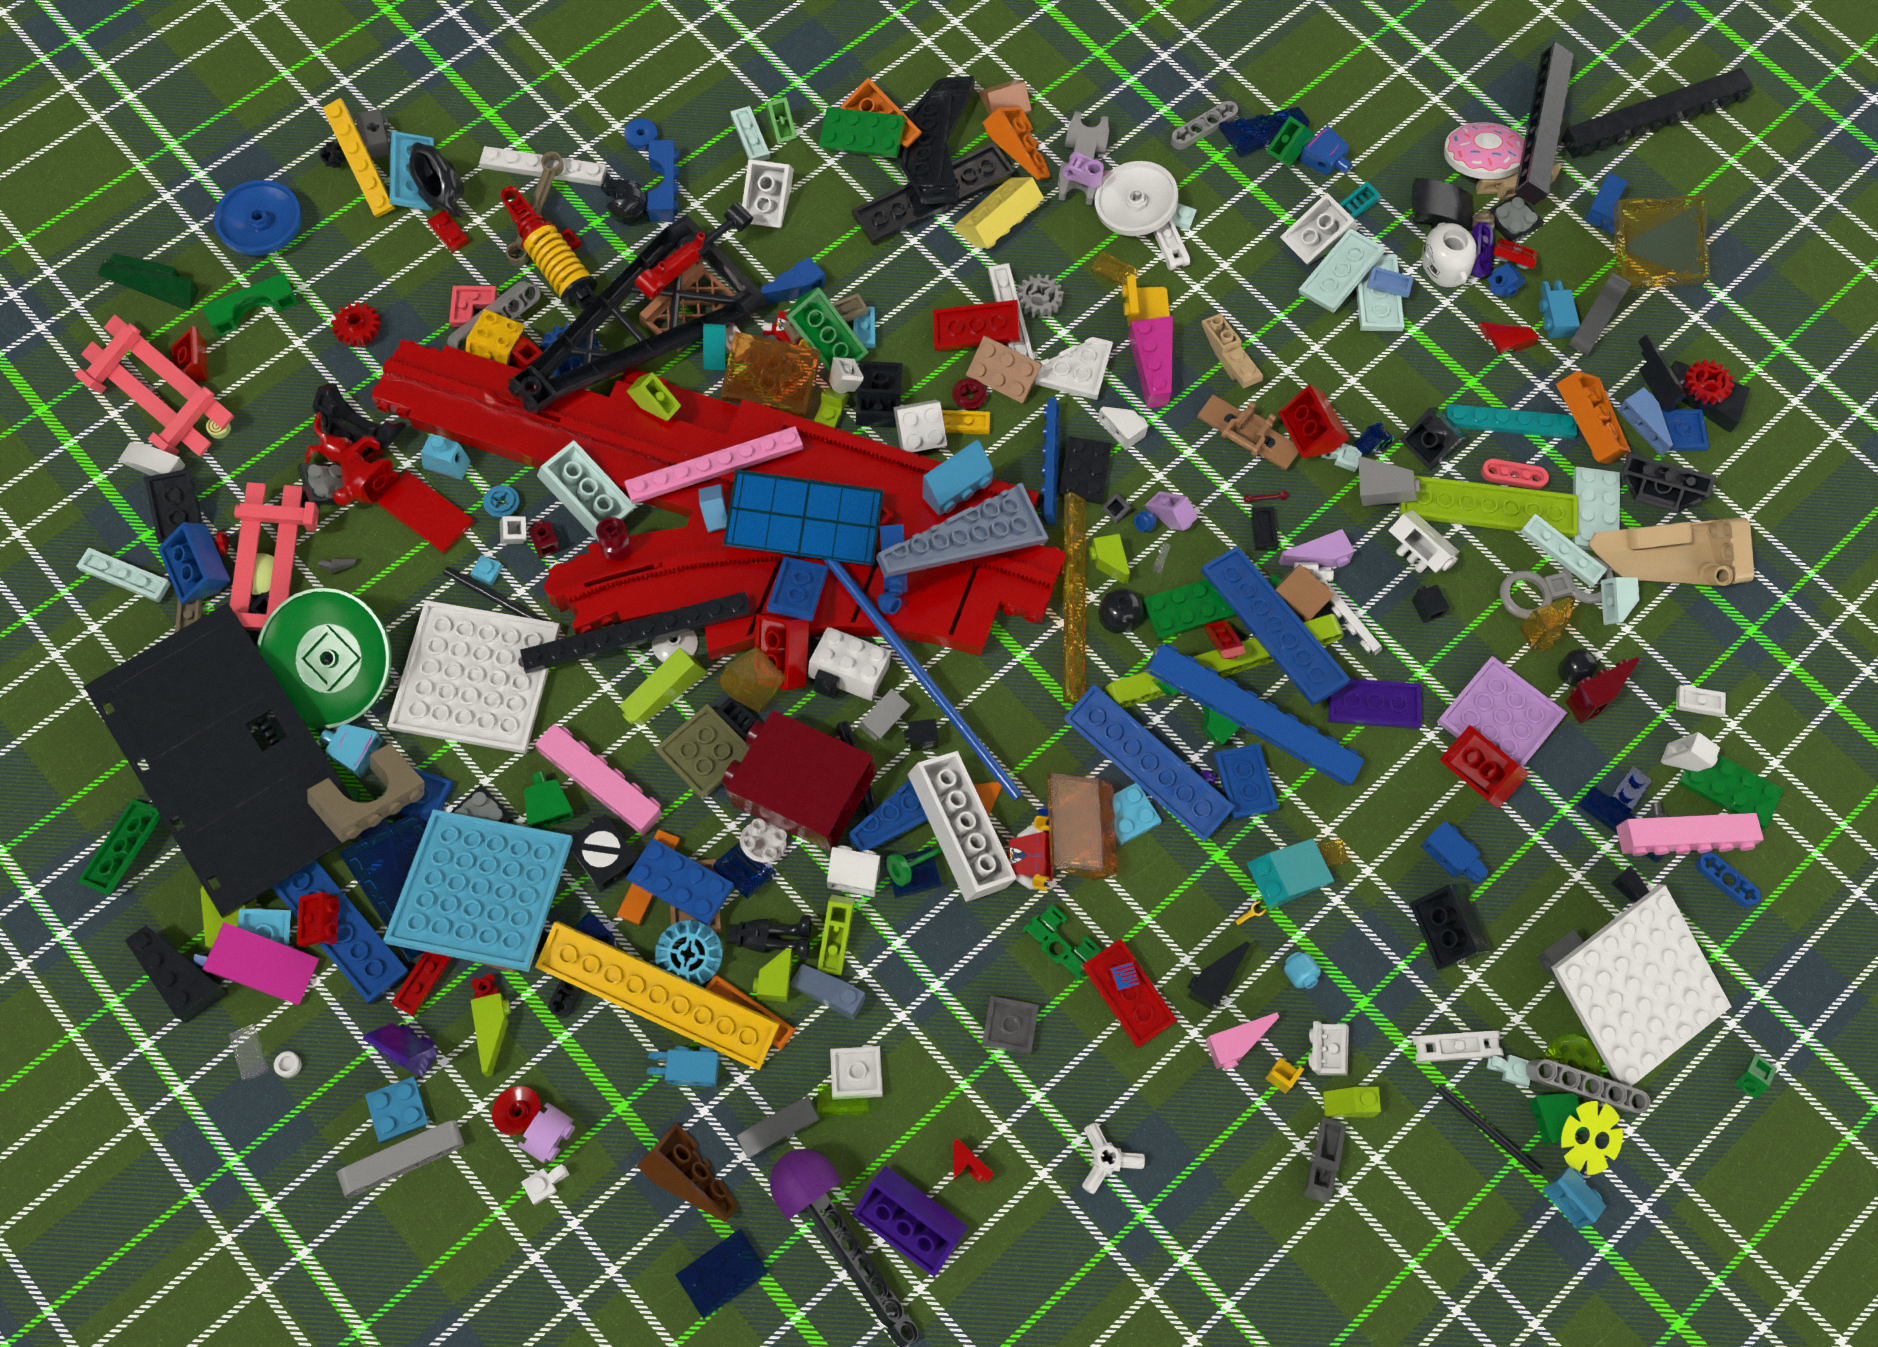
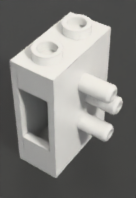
(1424, 543)

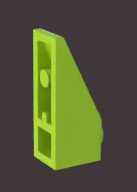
(836, 934)
(490, 1027)

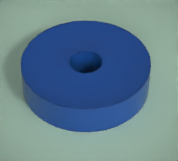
(637, 127)

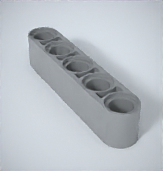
(500, 307)
(1599, 1086)
(400, 1158)

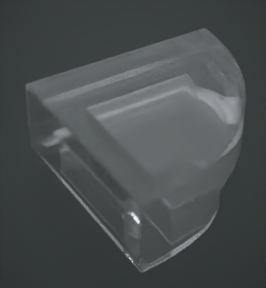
(1162, 556)

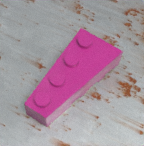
(1153, 358)

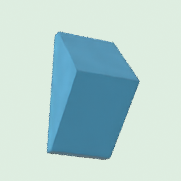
(713, 507)

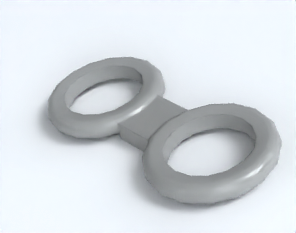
(1552, 588)

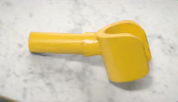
(1250, 913)

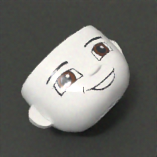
(1449, 254)

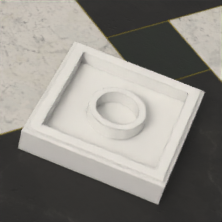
(856, 1072)

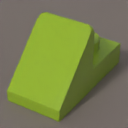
(831, 407)

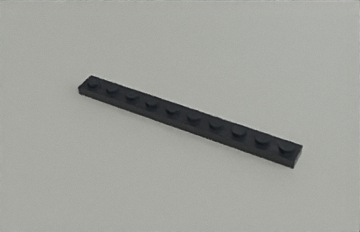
(635, 632)

